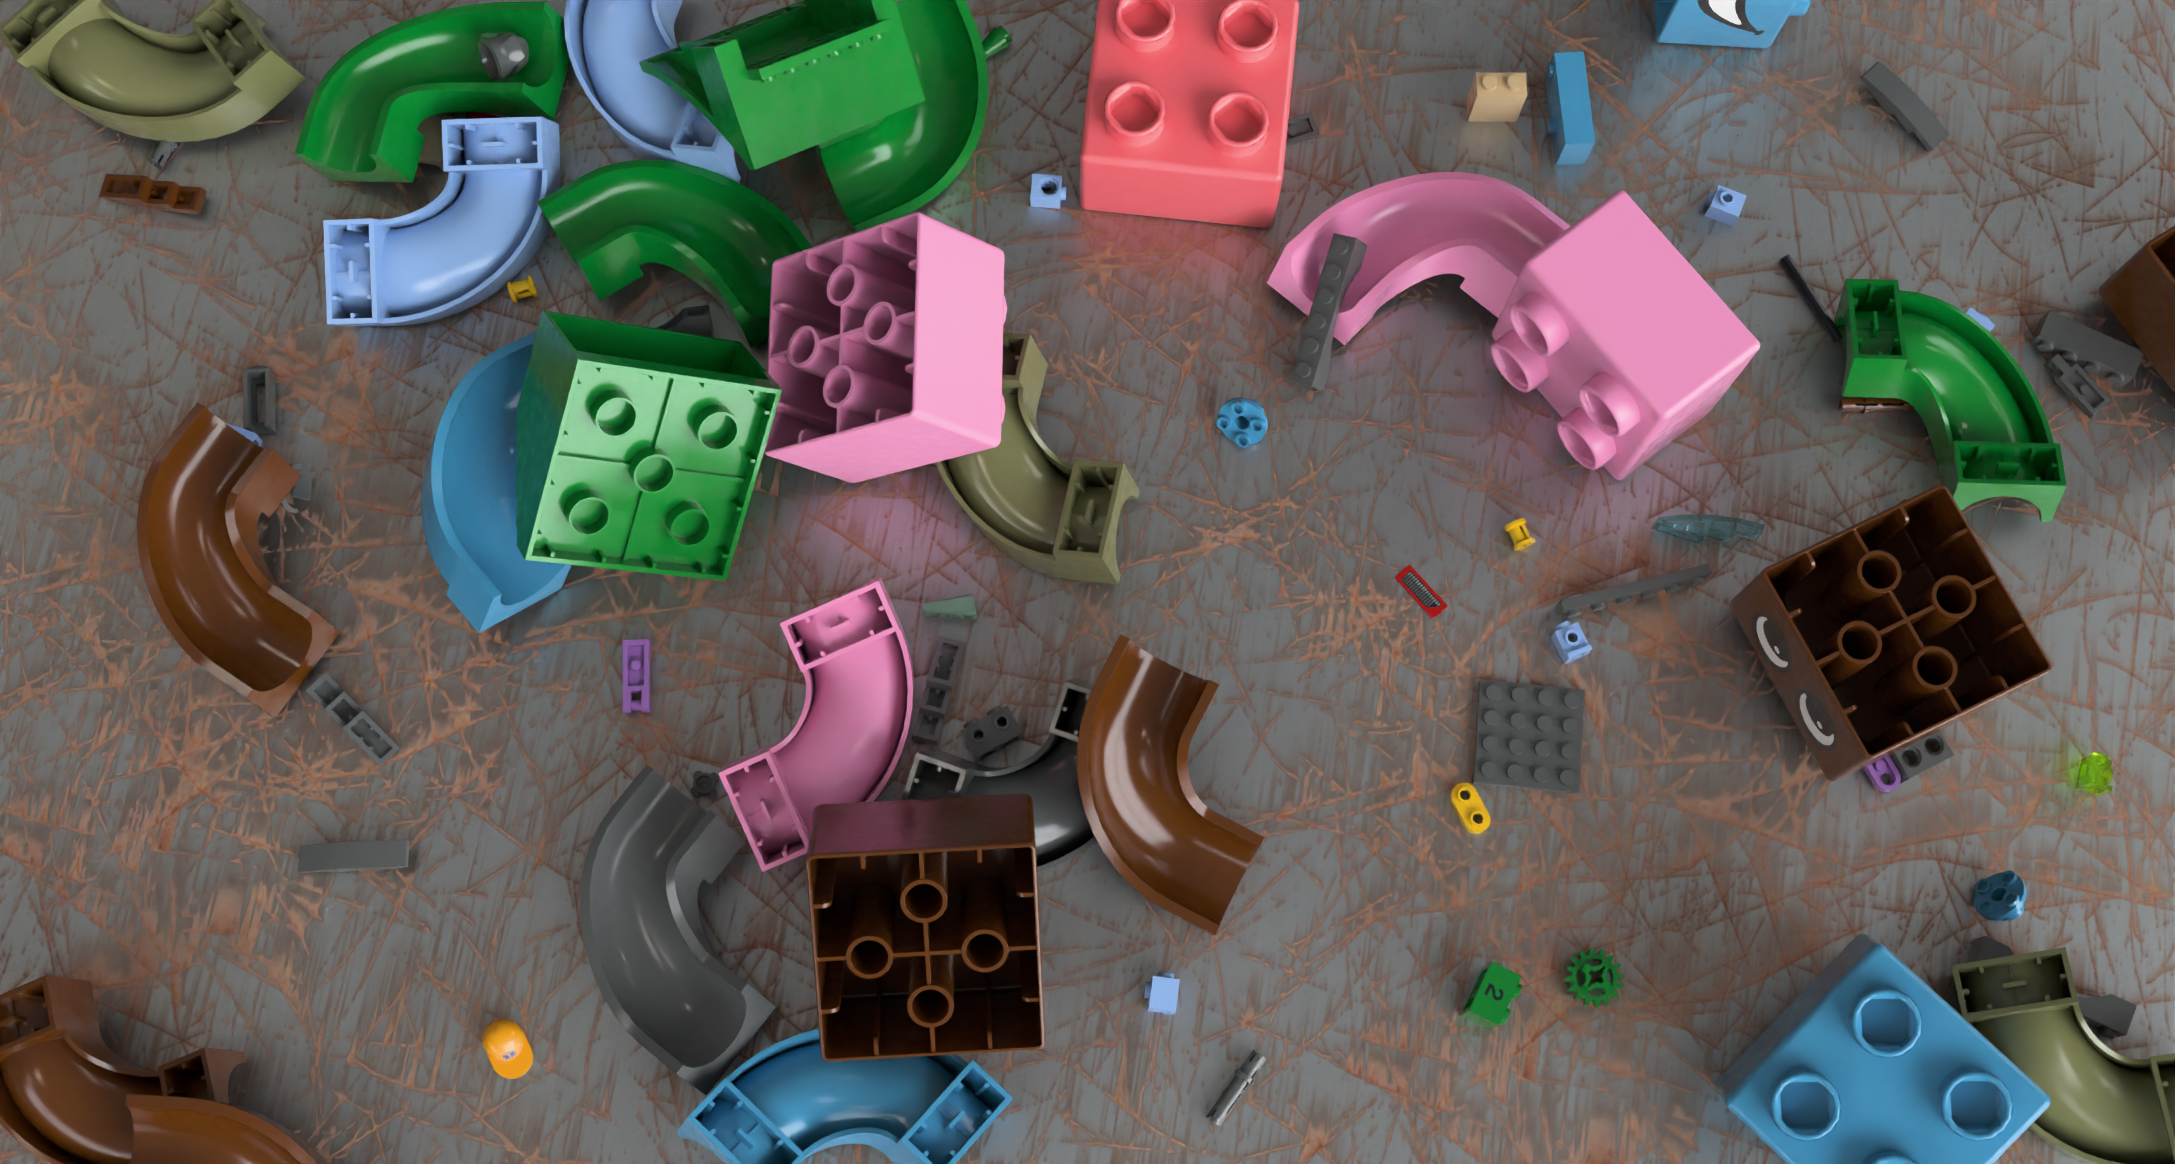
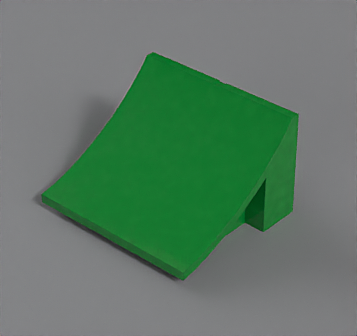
(795, 75)

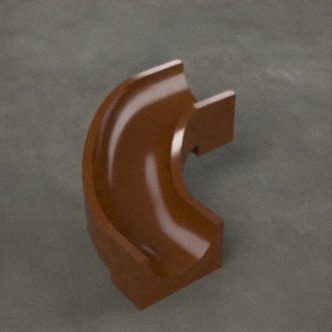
(207, 563)
(1141, 791)
(69, 1090)

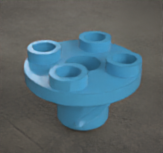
(1242, 421)
(2000, 896)

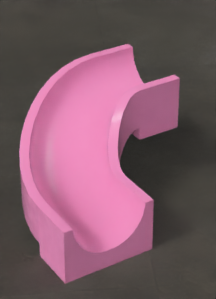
(1420, 231)
(849, 726)

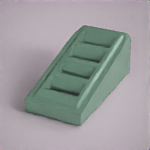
(957, 607)

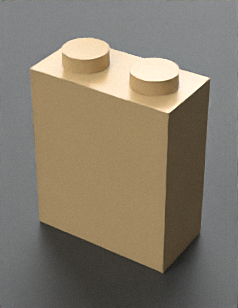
(1496, 97)

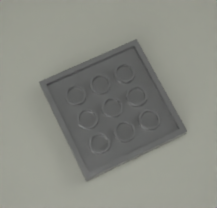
(1528, 736)

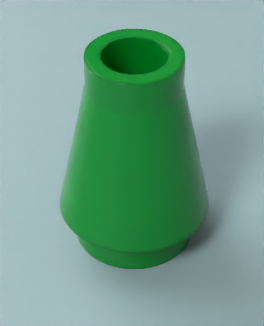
(996, 41)

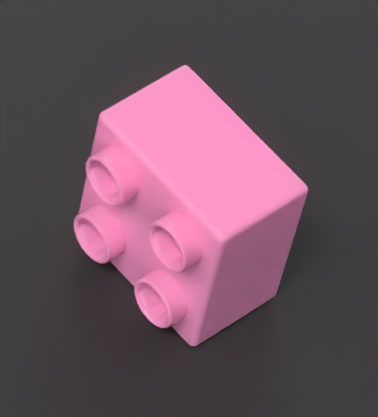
(1619, 338)
(887, 349)

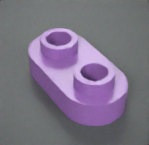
(1887, 768)

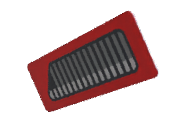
(1421, 591)

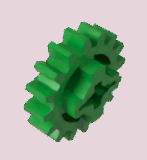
(1585, 970)

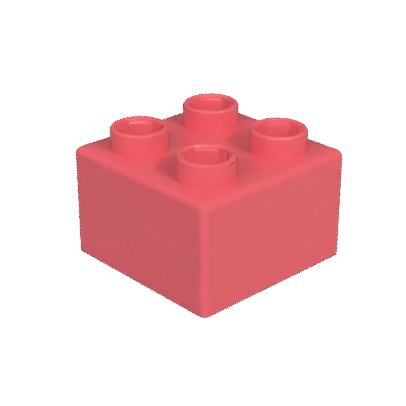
(1188, 109)

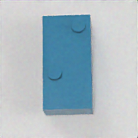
(1569, 108)

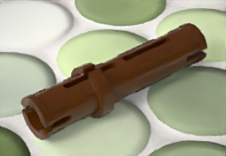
(1849, 404)

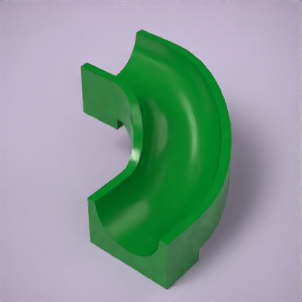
(382, 89)
(680, 219)
(1963, 385)

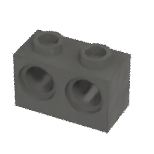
(1920, 758)

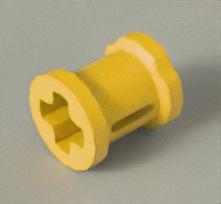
(522, 289)
(1519, 534)

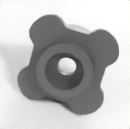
(699, 779)

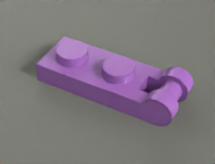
(637, 675)

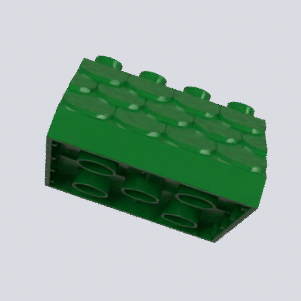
(638, 447)

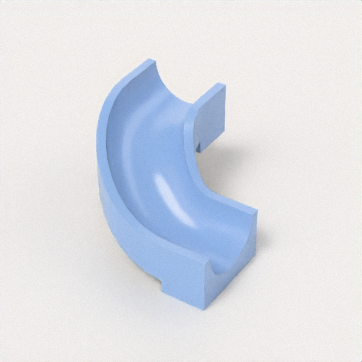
(645, 113)
(459, 243)

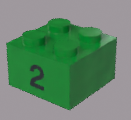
(1491, 996)

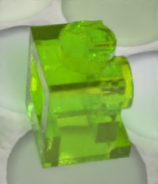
(2095, 774)

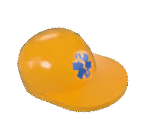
(507, 1048)

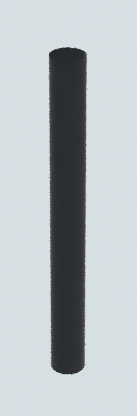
(1811, 298)

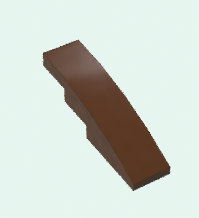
(152, 194)

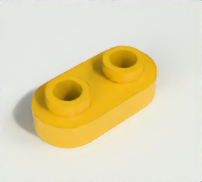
(1468, 808)

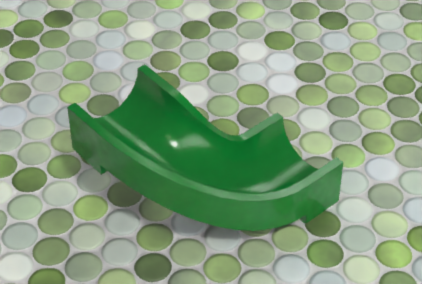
(918, 151)

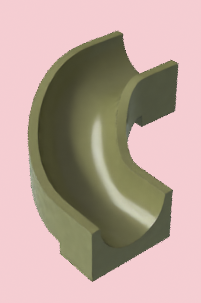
(150, 79)
(1029, 499)
(2101, 1101)

